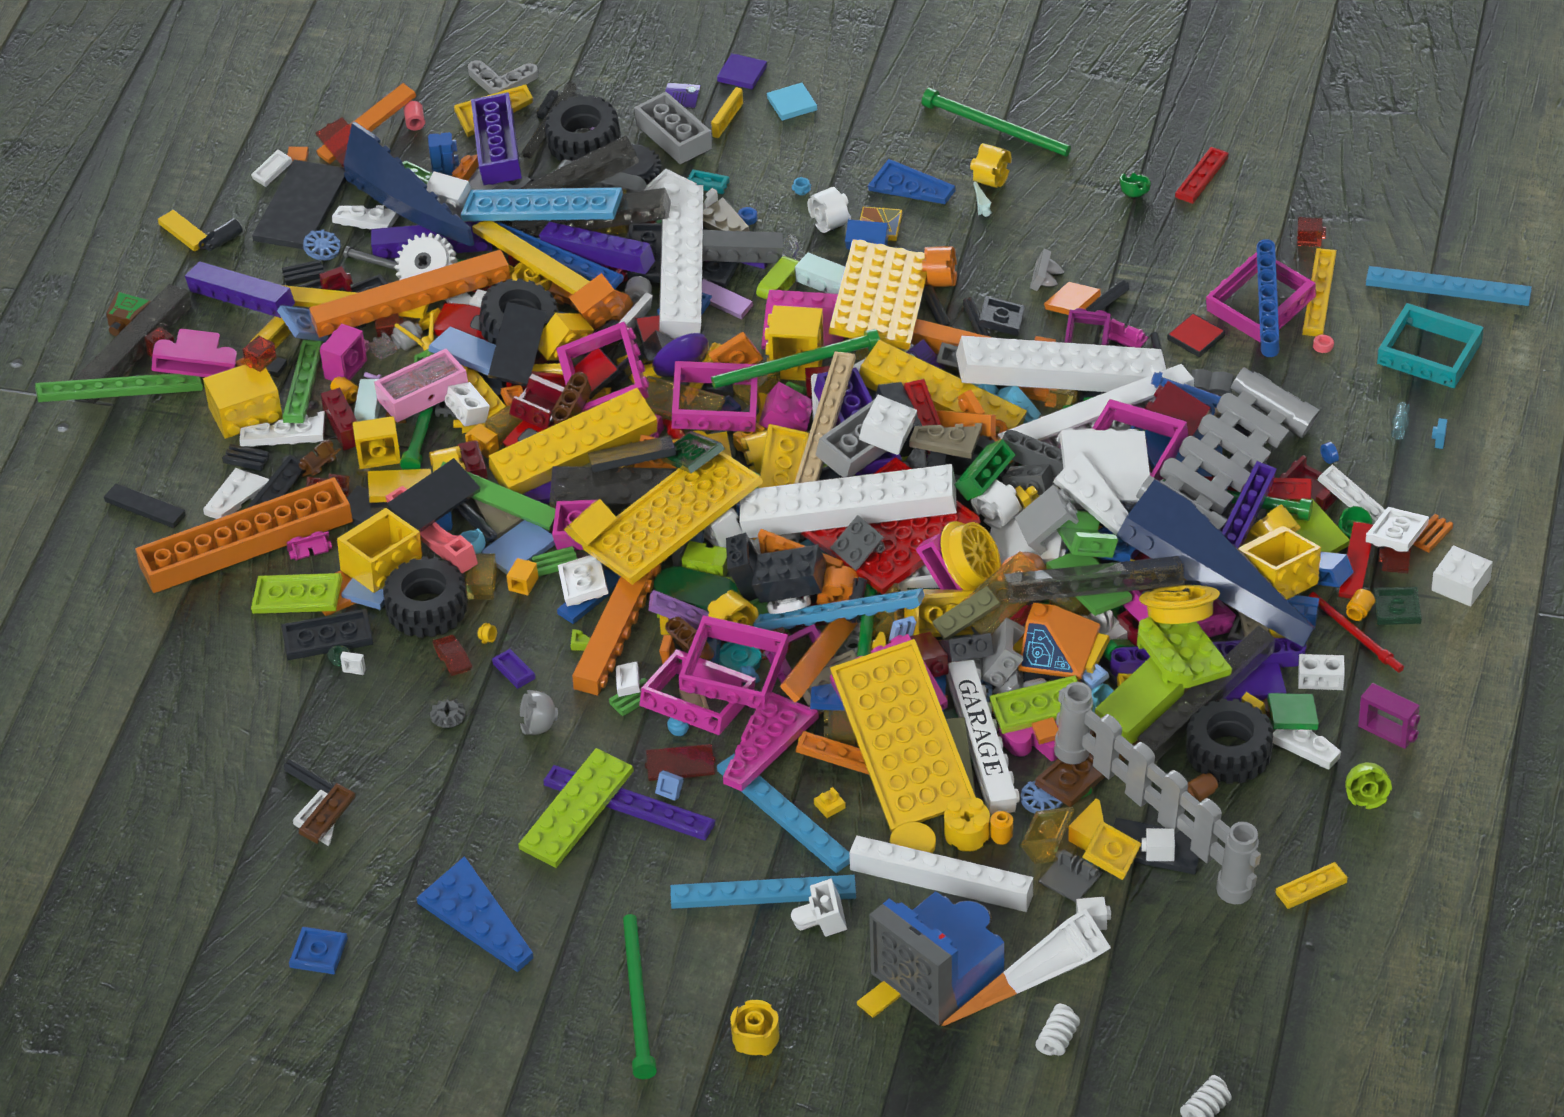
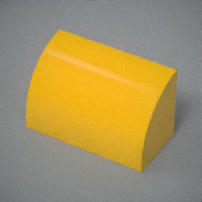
(275, 331)
(590, 523)

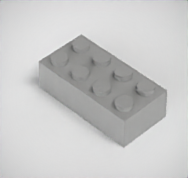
(673, 127)
(844, 450)

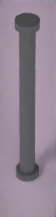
(350, 252)

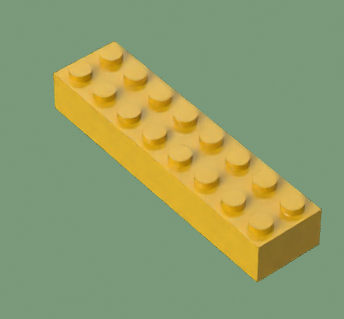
(891, 365)
(568, 443)

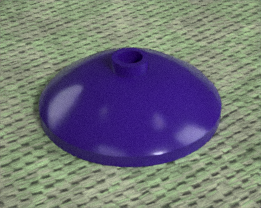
(687, 348)

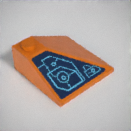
(1057, 641)

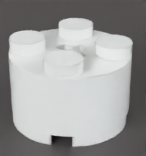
(829, 209)
(997, 504)

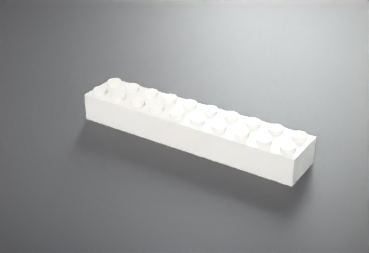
(681, 262)
(1054, 364)
(1085, 414)
(839, 500)

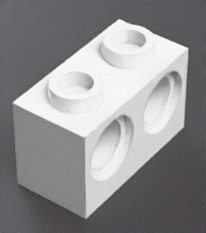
(467, 404)
(1321, 672)

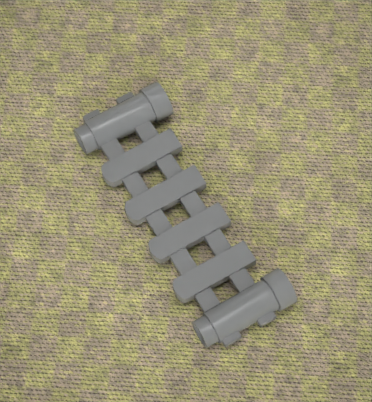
(1253, 390)
(1075, 743)

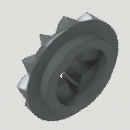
(455, 716)

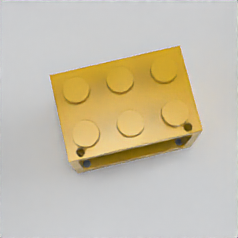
(793, 332)
(242, 399)
(378, 548)
(1285, 560)

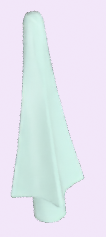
(982, 201)

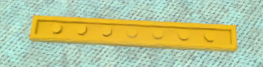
(530, 256)
(311, 297)

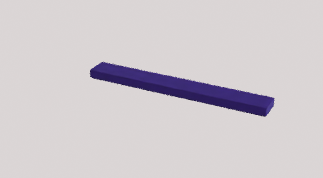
(644, 807)

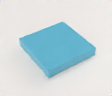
(791, 101)

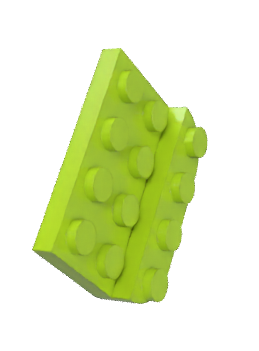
(1182, 652)

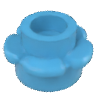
(801, 186)

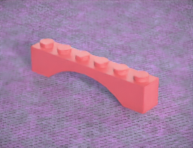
(447, 546)

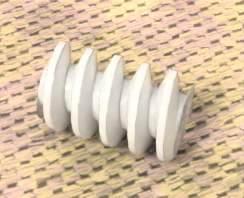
(1058, 1031)
(1207, 1099)

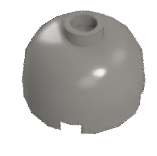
(538, 712)

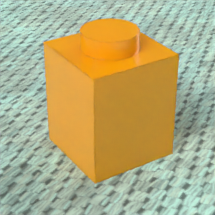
(522, 576)

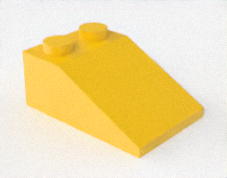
(935, 605)

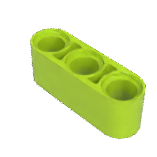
(780, 277)

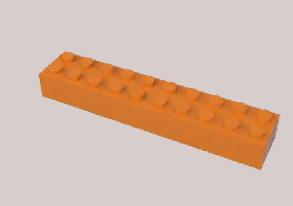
(243, 535)

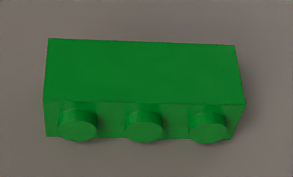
(984, 469)

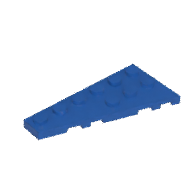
(470, 908)

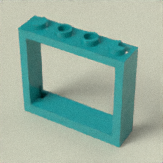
(1434, 323)

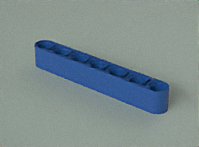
(1268, 298)

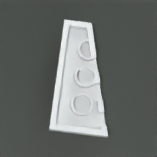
(284, 433)
(1092, 492)

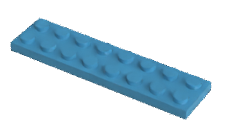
(542, 204)

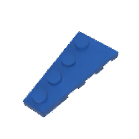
(910, 183)

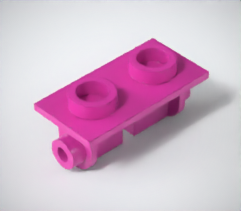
(1127, 336)
(299, 546)

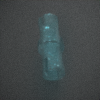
(1400, 420)

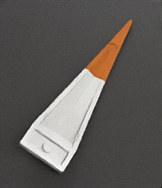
(1062, 950)

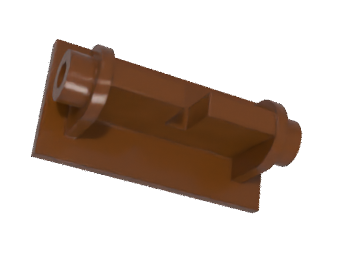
(325, 455)

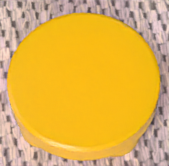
(914, 836)

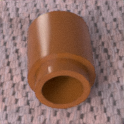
(1202, 786)

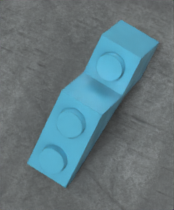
(1016, 396)

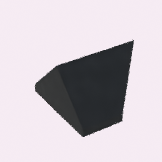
(653, 345)

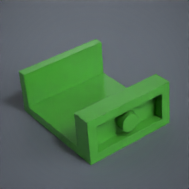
(1085, 539)

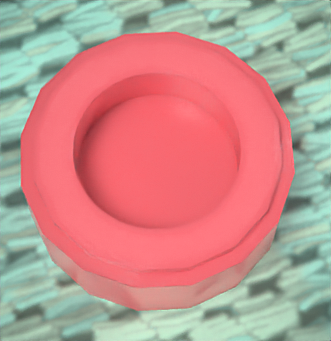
(1323, 343)

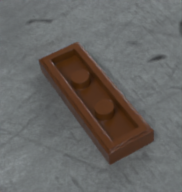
(327, 813)

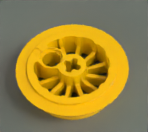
(969, 554)
(1180, 606)

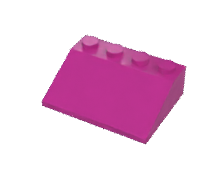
(804, 299)

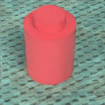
(414, 115)

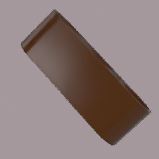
(572, 398)
(683, 636)

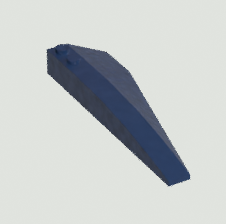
(397, 188)
(1171, 526)

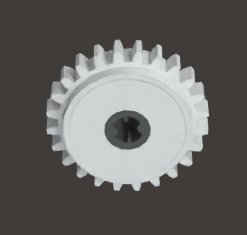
(424, 250)

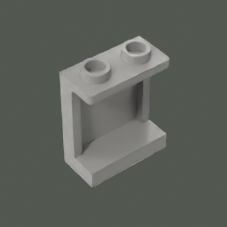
(1045, 517)
(1003, 663)

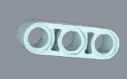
(367, 405)

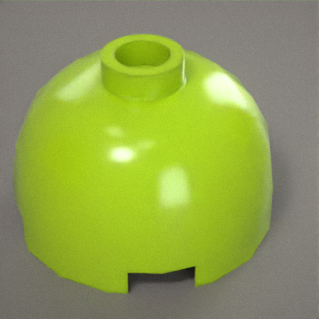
(1368, 785)

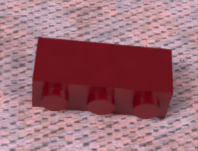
(339, 416)

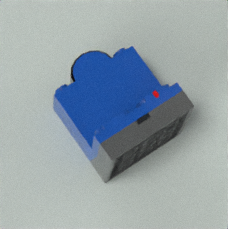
(935, 952)

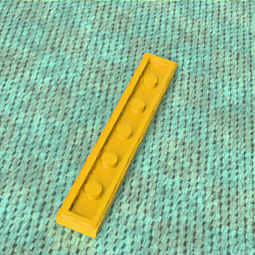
(1322, 276)

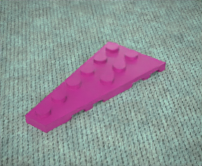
(766, 738)

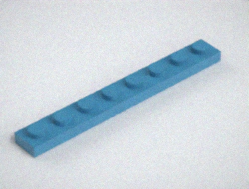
(1448, 286)
(848, 609)
(794, 821)
(755, 891)

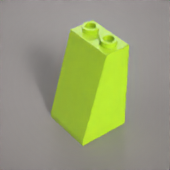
(1140, 700)

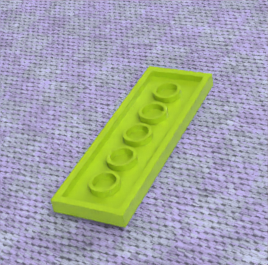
(576, 807)

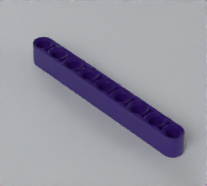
(1129, 659)

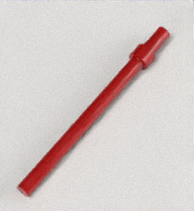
(1384, 655)

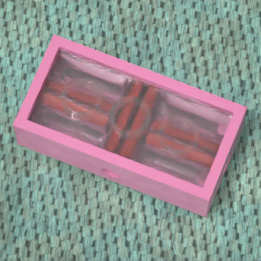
(419, 385)

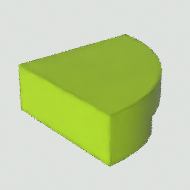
(579, 640)

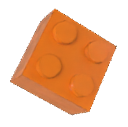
(597, 301)

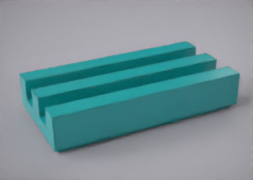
(709, 180)

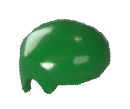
(1134, 185)
(1352, 515)

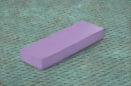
(726, 300)

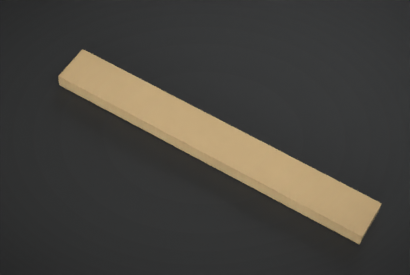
(826, 414)

